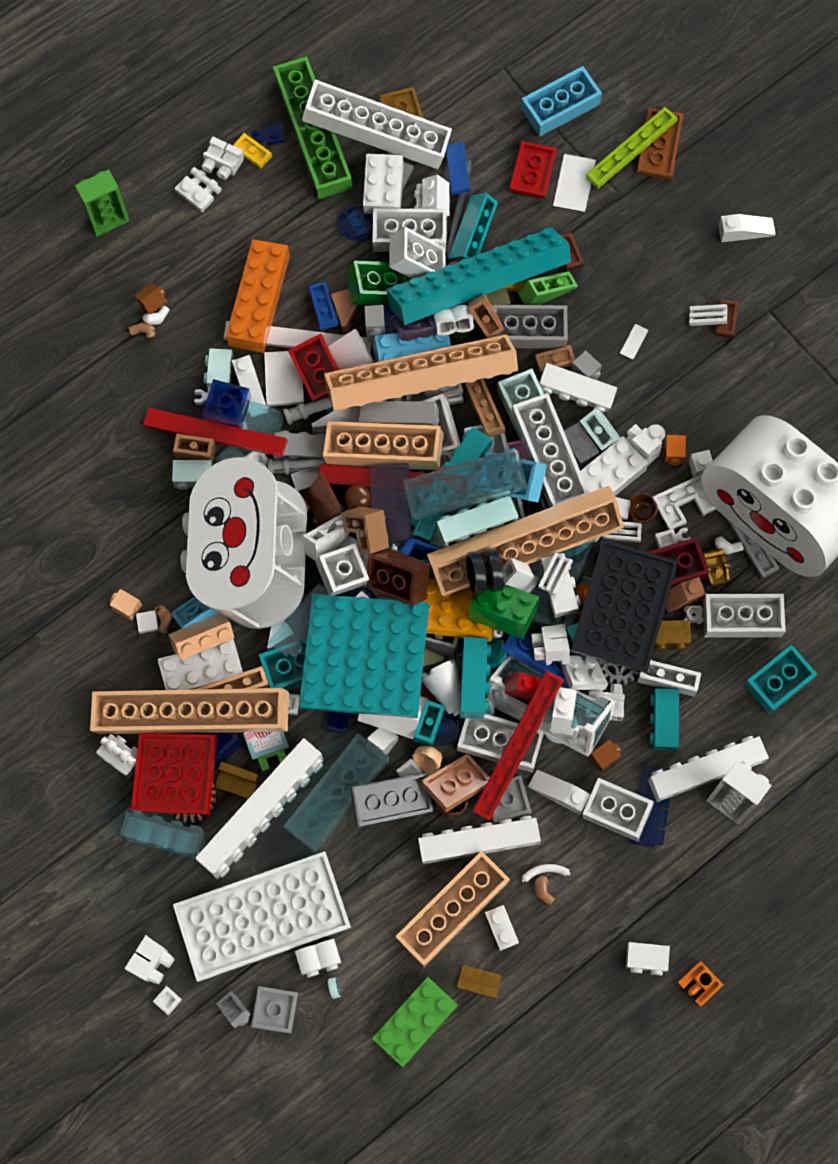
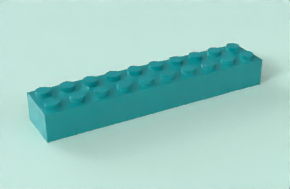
(478, 275)

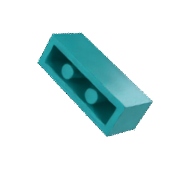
(665, 719)

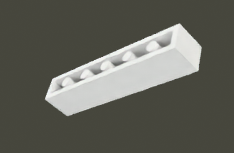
(706, 769)
(472, 841)

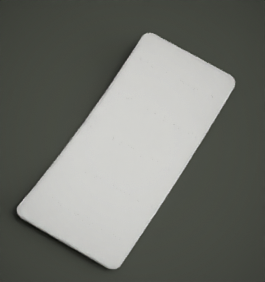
(634, 341)

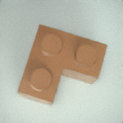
(369, 528)

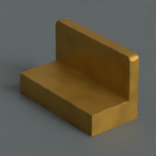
(236, 780)
(479, 982)

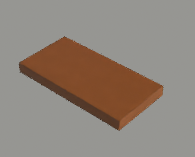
(660, 155)

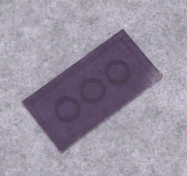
(390, 496)

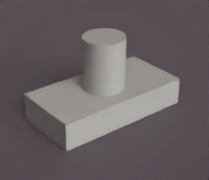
(233, 1010)

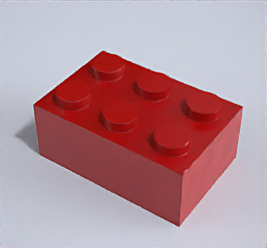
(312, 361)

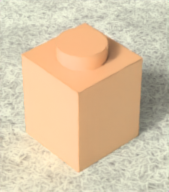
(125, 604)

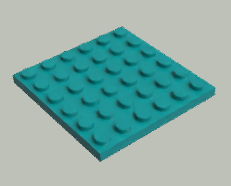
(364, 656)

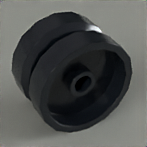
(484, 571)

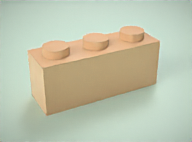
(201, 636)

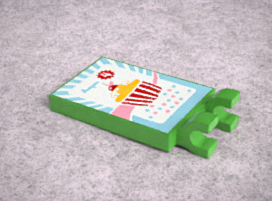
(265, 745)

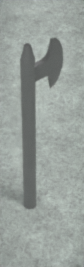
(458, 210)

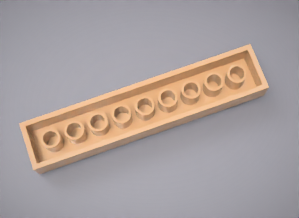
(421, 372)
(532, 536)
(190, 711)

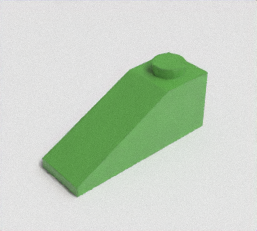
(546, 288)

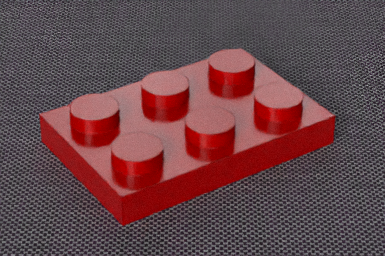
(533, 170)

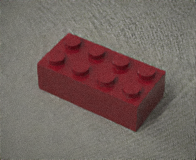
(690, 560)

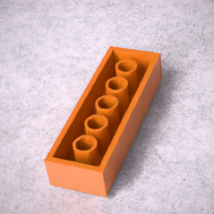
(258, 296)

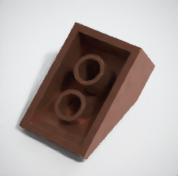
(322, 501)

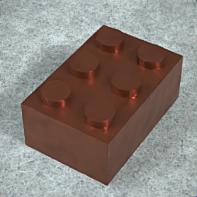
(398, 576)

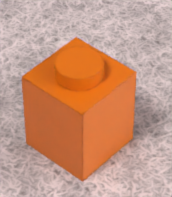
(675, 449)

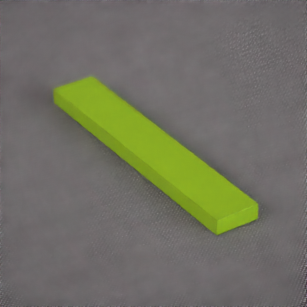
(631, 147)

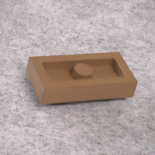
(558, 357)

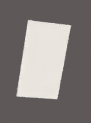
(573, 185)

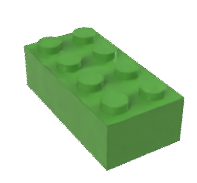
(102, 202)
(415, 1022)

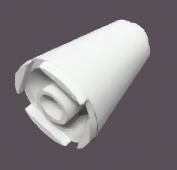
(445, 686)

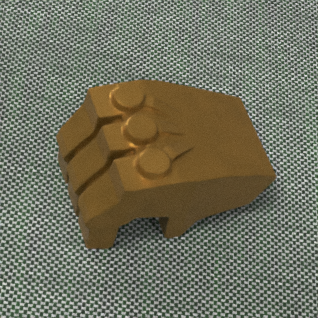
(717, 567)

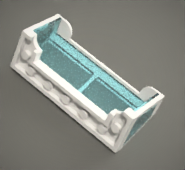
(589, 715)

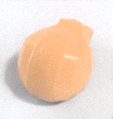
(427, 759)

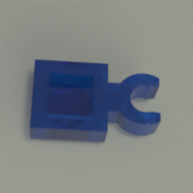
(272, 134)

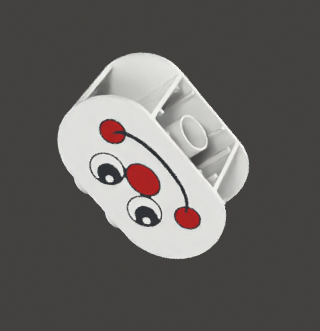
(779, 494)
(245, 543)

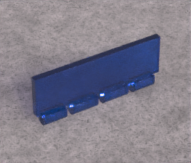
(658, 818)

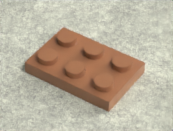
(456, 782)

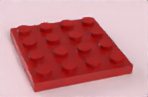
(174, 773)

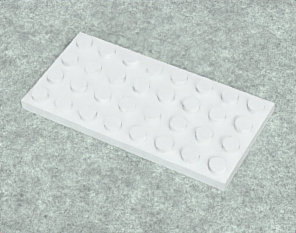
(261, 916)

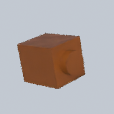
(151, 298)
(606, 755)

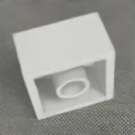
(342, 570)

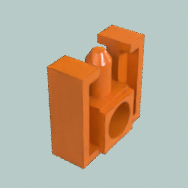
(695, 974)

